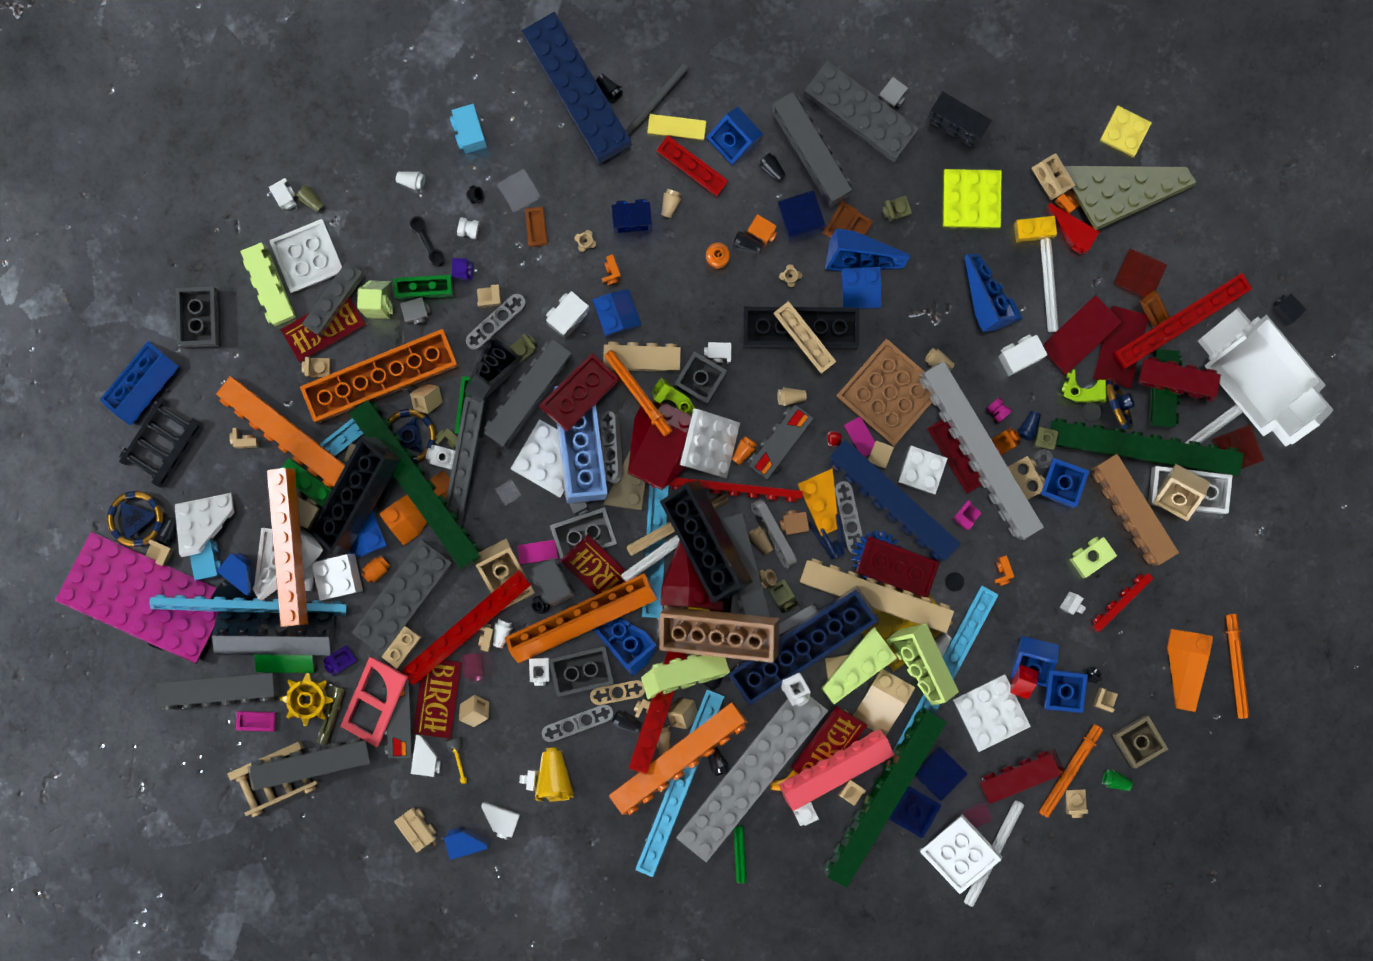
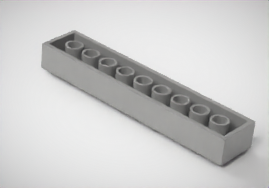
(981, 451)
(750, 776)

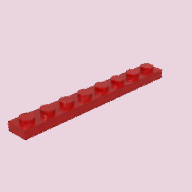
(1183, 320)
(736, 489)
(466, 627)
(653, 725)

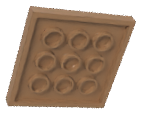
(887, 392)

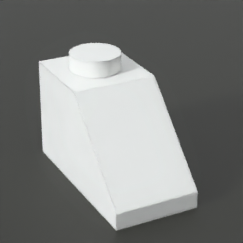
(425, 760)
(501, 820)

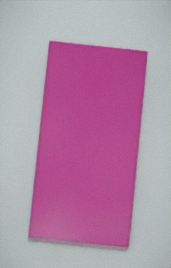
(860, 436)
(537, 551)
(256, 721)

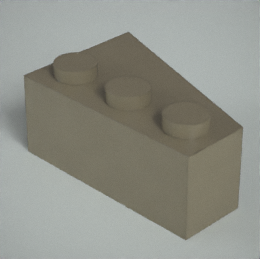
(627, 492)

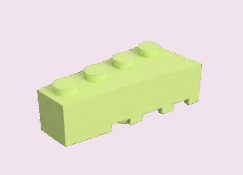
(268, 283)
(925, 662)
(683, 673)

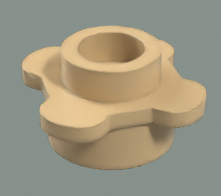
(580, 239)
(795, 275)
(767, 578)

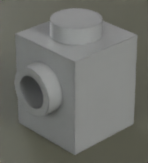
(893, 93)
(415, 311)

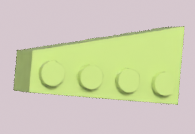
(375, 299)
(861, 664)

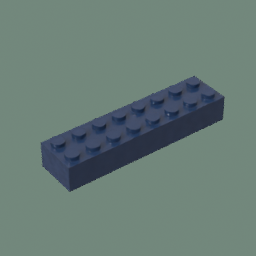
(576, 87)
(894, 501)
(806, 644)

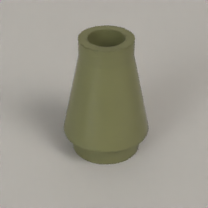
(309, 197)

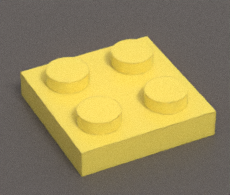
(1125, 131)

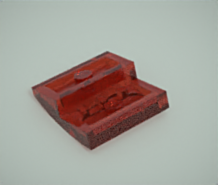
(1140, 273)
(1245, 441)

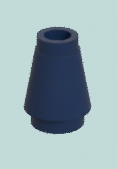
(1029, 427)

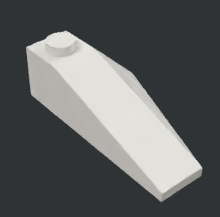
(267, 581)

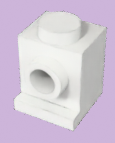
(283, 194)
(718, 352)
(433, 457)
(535, 664)
(796, 684)
(806, 814)

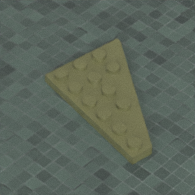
(1120, 191)

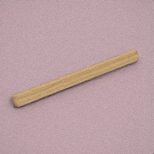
(667, 529)

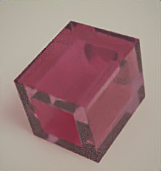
(472, 666)
(977, 814)

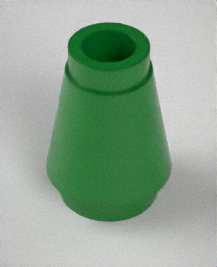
(1115, 780)

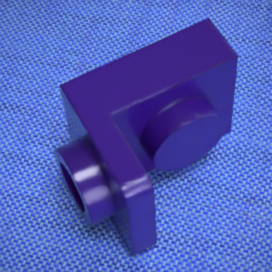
(339, 660)

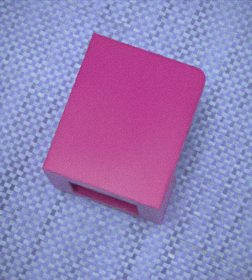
(967, 515)

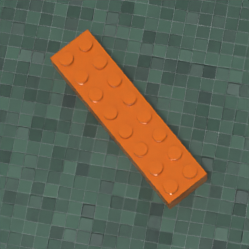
(379, 376)

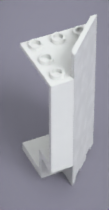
(1266, 376)

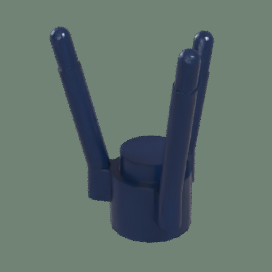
(832, 548)

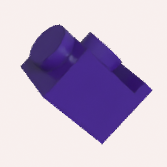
(462, 269)

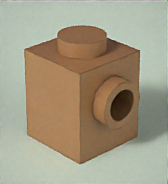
(794, 522)

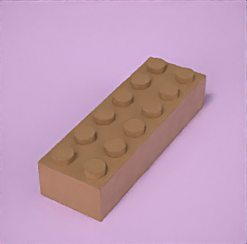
(1134, 510)
(719, 634)

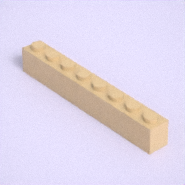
(881, 598)

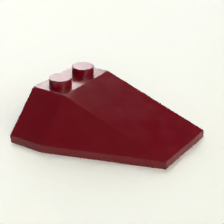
(656, 456)
(684, 588)

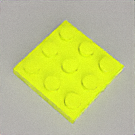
(972, 198)

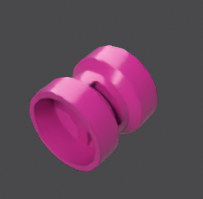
(998, 410)

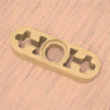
(604, 700)

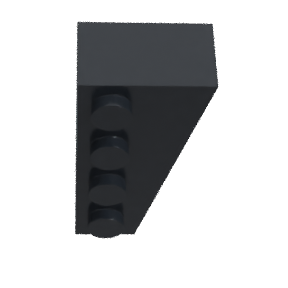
(492, 369)

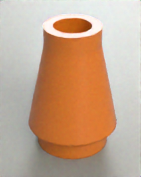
(744, 450)

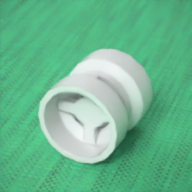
(468, 228)

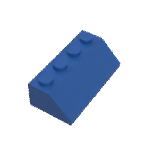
(139, 383)

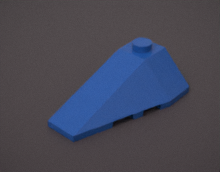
(853, 250)
(989, 301)
(370, 538)
(627, 643)

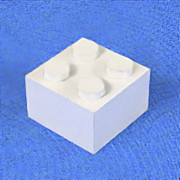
(567, 314)
(1022, 355)
(922, 470)
(337, 577)

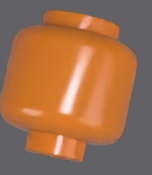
(717, 262)

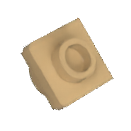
(316, 367)
(247, 441)
(486, 640)
(640, 705)
(1076, 802)

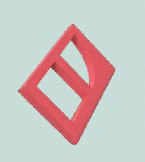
(394, 682)

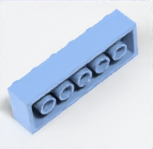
(583, 460)

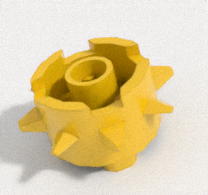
(295, 699)

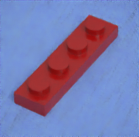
(692, 166)
(1115, 607)

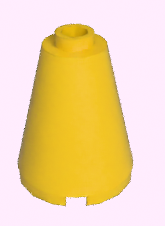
(553, 778)

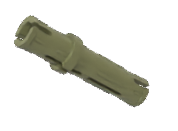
(331, 714)

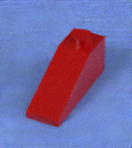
(1076, 232)

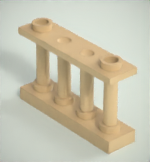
(241, 774)

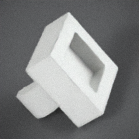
(1072, 603)
(530, 779)

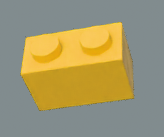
(1035, 229)

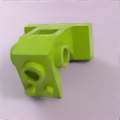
(665, 391)
(1095, 394)

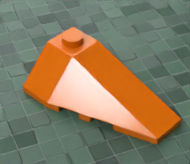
(404, 517)
(1188, 664)

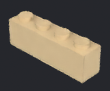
(645, 357)

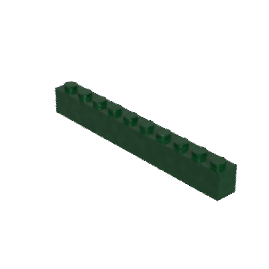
(1147, 449)
(418, 488)
(884, 797)

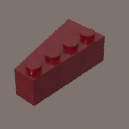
(1179, 378)
(1022, 776)

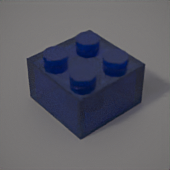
(801, 215)
(631, 216)
(940, 773)
(915, 812)

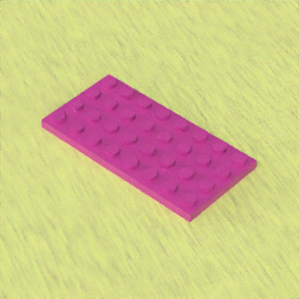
(117, 587)

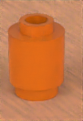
(375, 569)

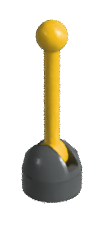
(455, 745)

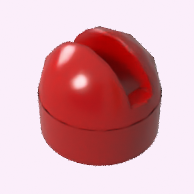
(834, 438)

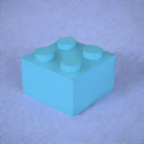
(470, 133)

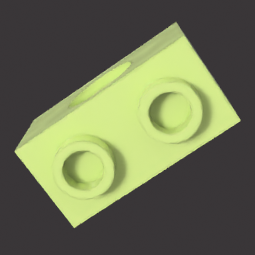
(1104, 555)

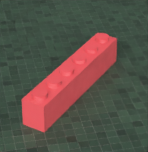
(836, 770)

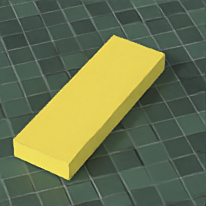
(676, 127)

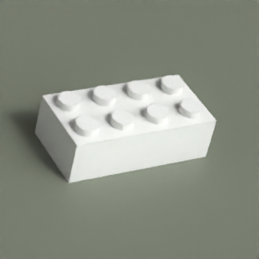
(1217, 496)

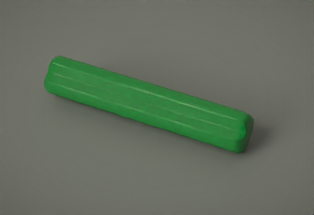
(740, 860)

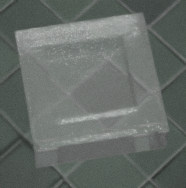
(508, 492)

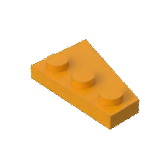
(821, 500)

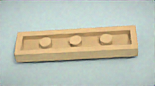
(804, 337)

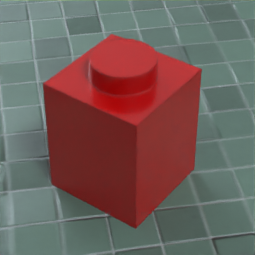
(1024, 682)

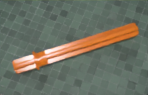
(653, 413)
(1237, 665)
(1071, 770)

